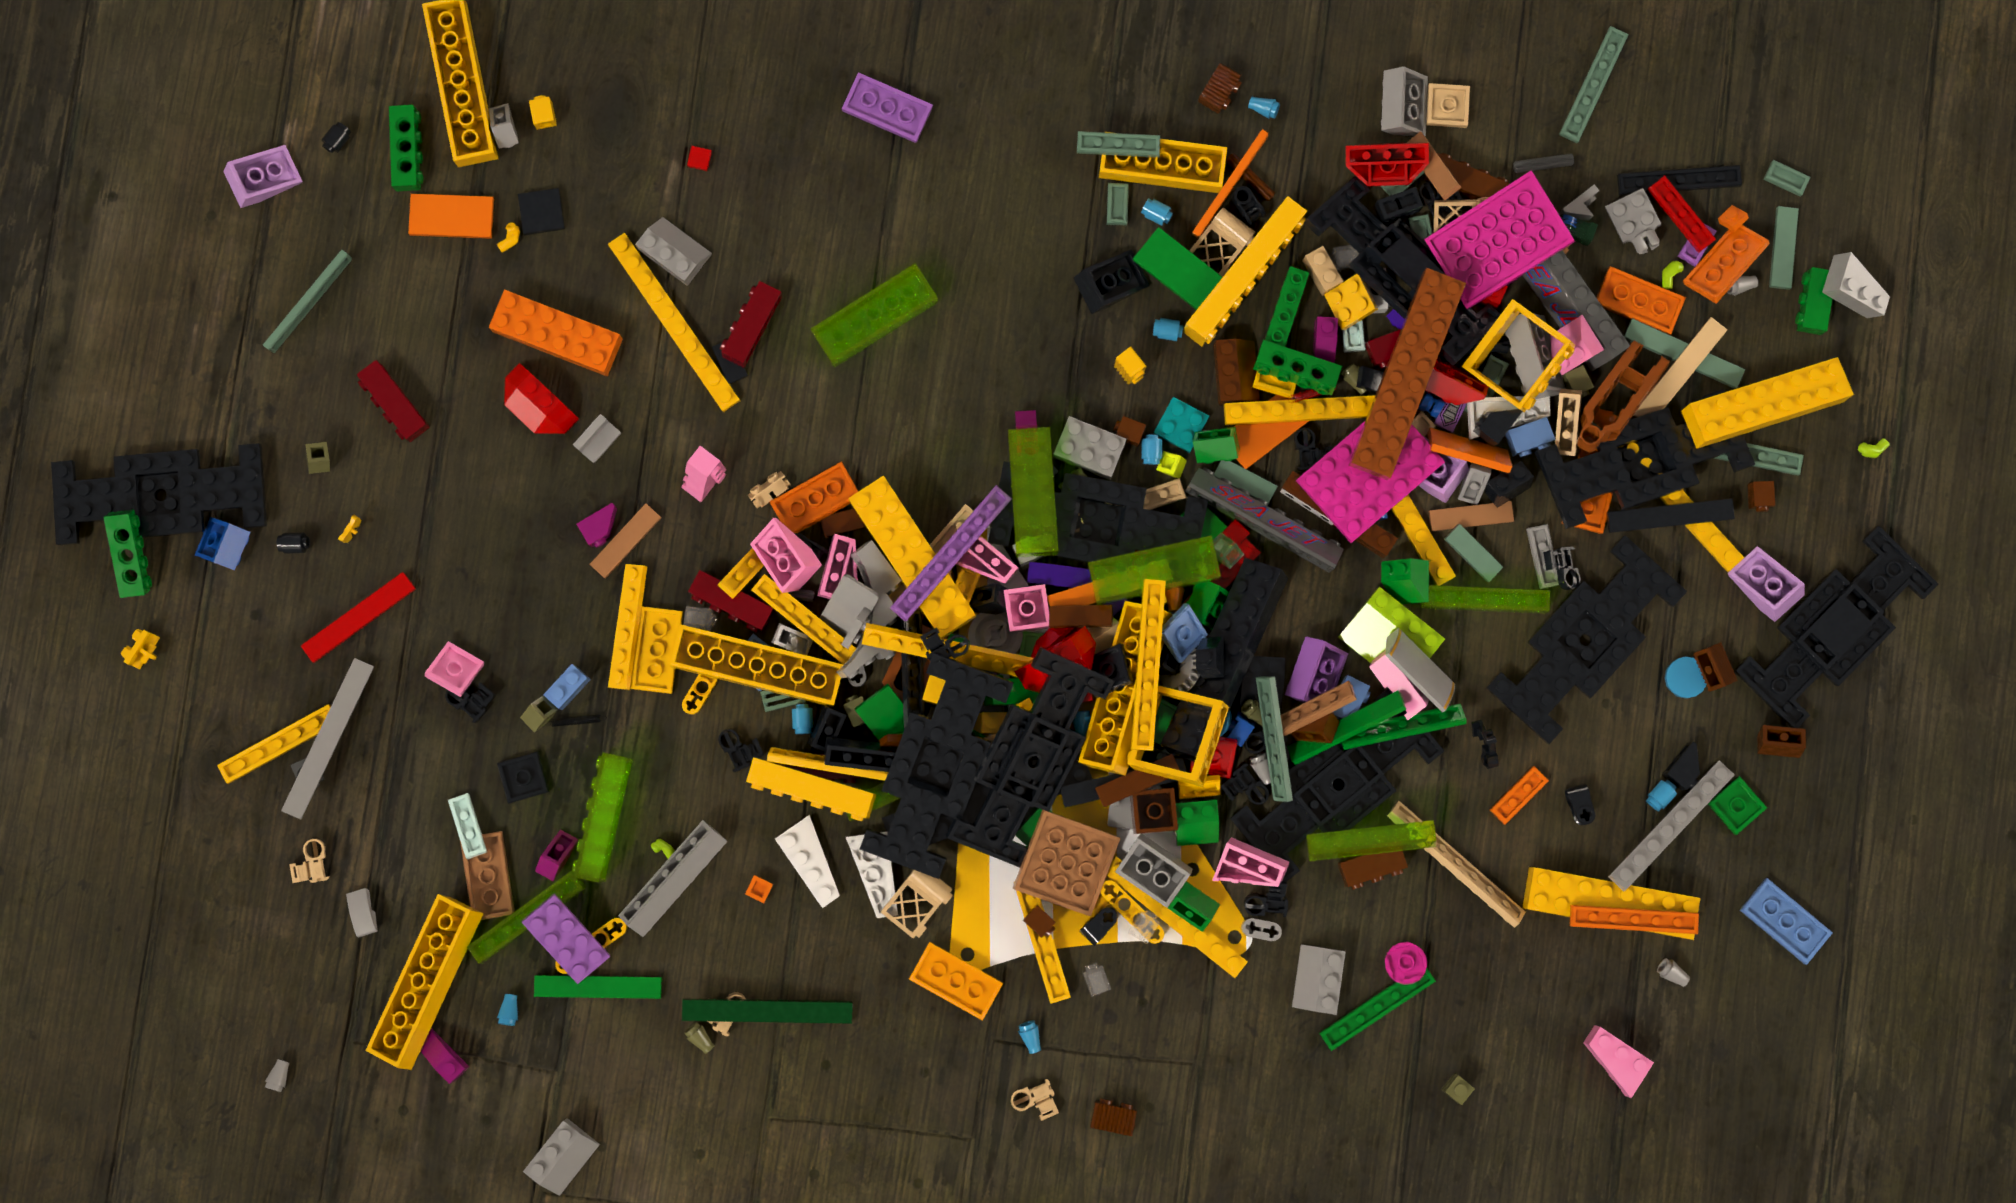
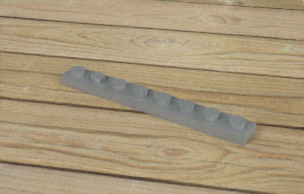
(1671, 826)

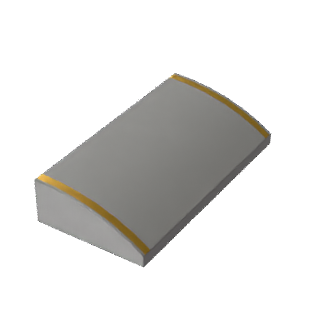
(1419, 669)

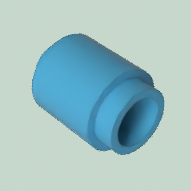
(1157, 212)
(1167, 329)
(1151, 450)
(802, 719)
(1661, 795)

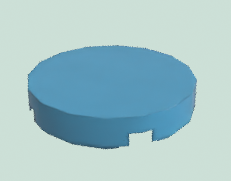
(1684, 678)

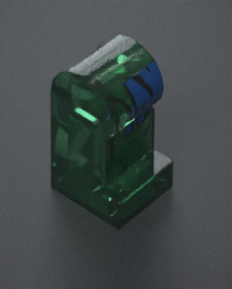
(1580, 230)

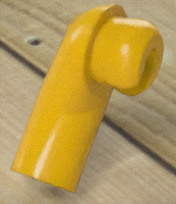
(511, 237)

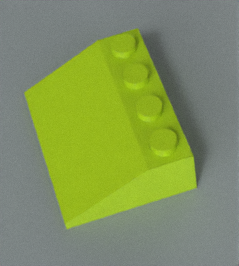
(1379, 619)

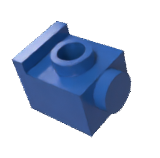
(1240, 728)

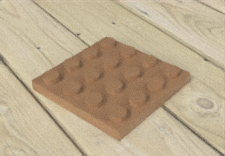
(1066, 863)

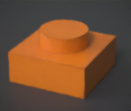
(1733, 218)
(759, 889)

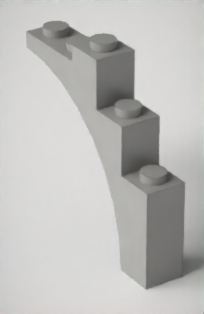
(881, 578)

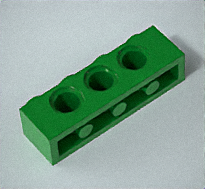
(398, 117)
(1287, 306)
(1306, 363)
(127, 585)

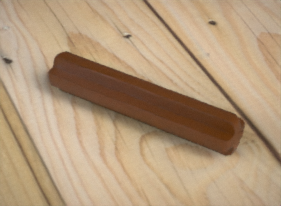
(1252, 179)

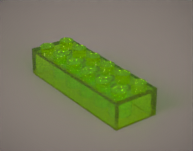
(874, 315)
(1033, 492)
(1176, 563)
(602, 818)

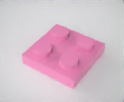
(454, 669)

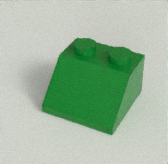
(1406, 580)
(1207, 602)
(1197, 823)

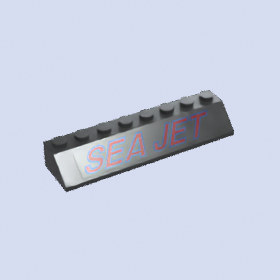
(1568, 297)
(1264, 520)

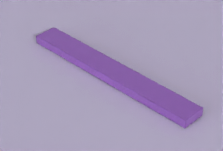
(950, 553)

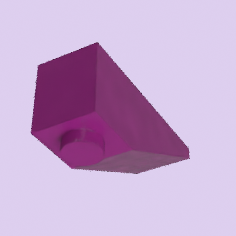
(1325, 339)
(443, 1057)

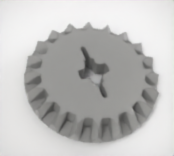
(984, 623)
(1186, 678)

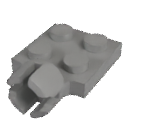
(1635, 220)

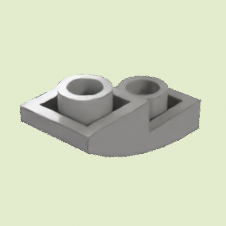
(361, 914)

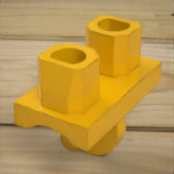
(142, 649)

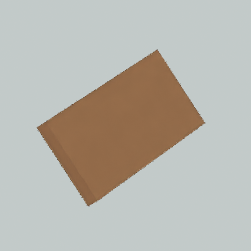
(489, 879)

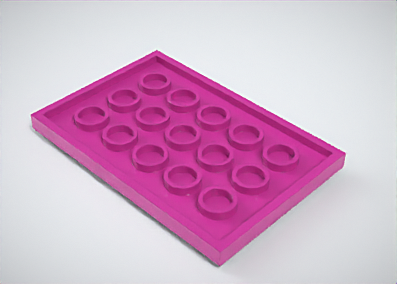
(1500, 239)
(1360, 499)

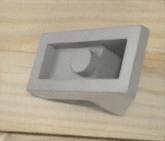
(1578, 207)
(1474, 484)
(792, 640)

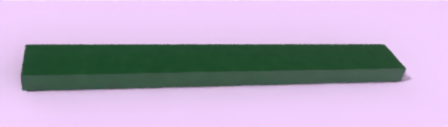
(767, 1011)

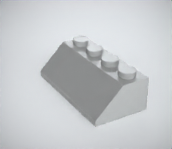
(1532, 354)

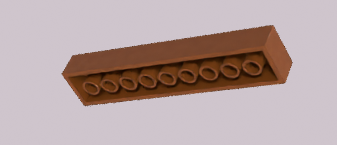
(1407, 374)

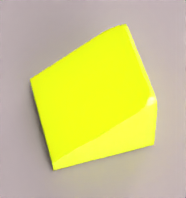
(1171, 464)

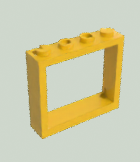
(1494, 335)
(1207, 746)

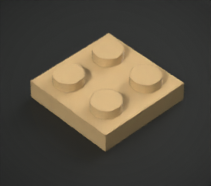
(1447, 105)

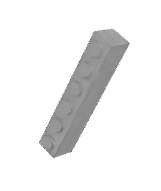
(672, 878)

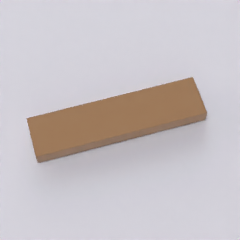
(1437, 171)
(1470, 516)
(625, 541)
(1317, 707)

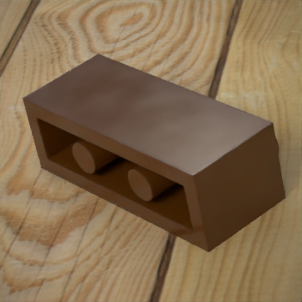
(1371, 867)

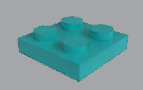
(1180, 424)

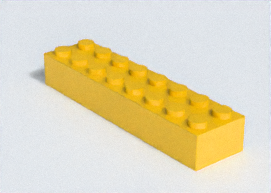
(460, 82)
(1247, 268)
(1767, 402)
(909, 554)
(756, 665)
(1112, 719)
(1555, 892)
(424, 982)

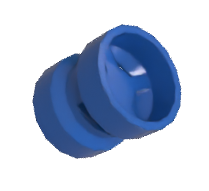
(1428, 401)

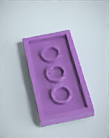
(887, 107)
(565, 938)

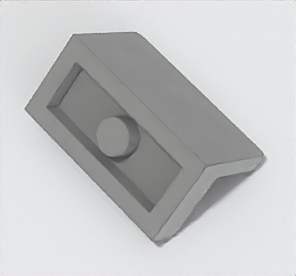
(597, 438)

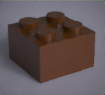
(1154, 811)

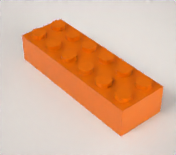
(555, 333)

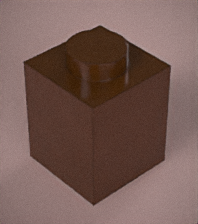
(1129, 429)
(1761, 495)
(1040, 922)

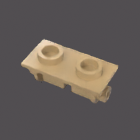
(774, 484)

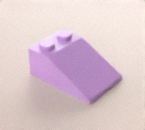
(261, 175)
(1446, 478)
(1767, 583)

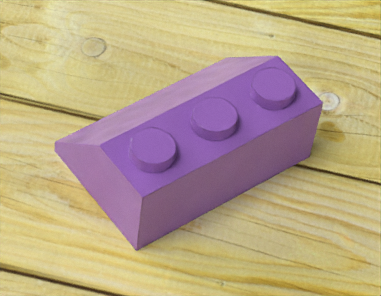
(1315, 670)

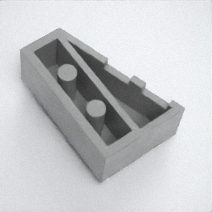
(1855, 287)

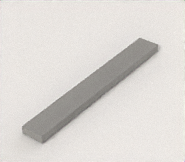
(327, 739)

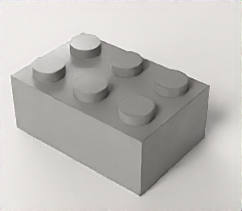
(1089, 448)

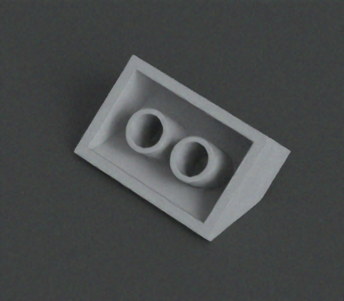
(1404, 102)
(673, 250)
(1154, 870)
(1318, 979)
(561, 1157)

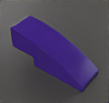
(1057, 575)

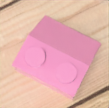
(1583, 337)
(1027, 608)

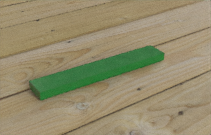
(1351, 726)
(1401, 727)
(598, 987)
(1372, 1011)

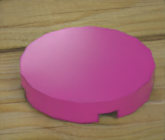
(1406, 963)

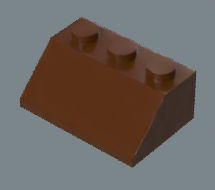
(1235, 371)

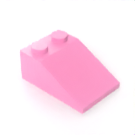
(785, 556)

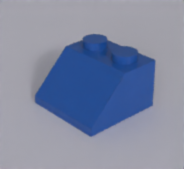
(222, 543)

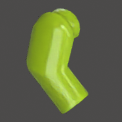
(1670, 271)
(1873, 451)
(660, 845)

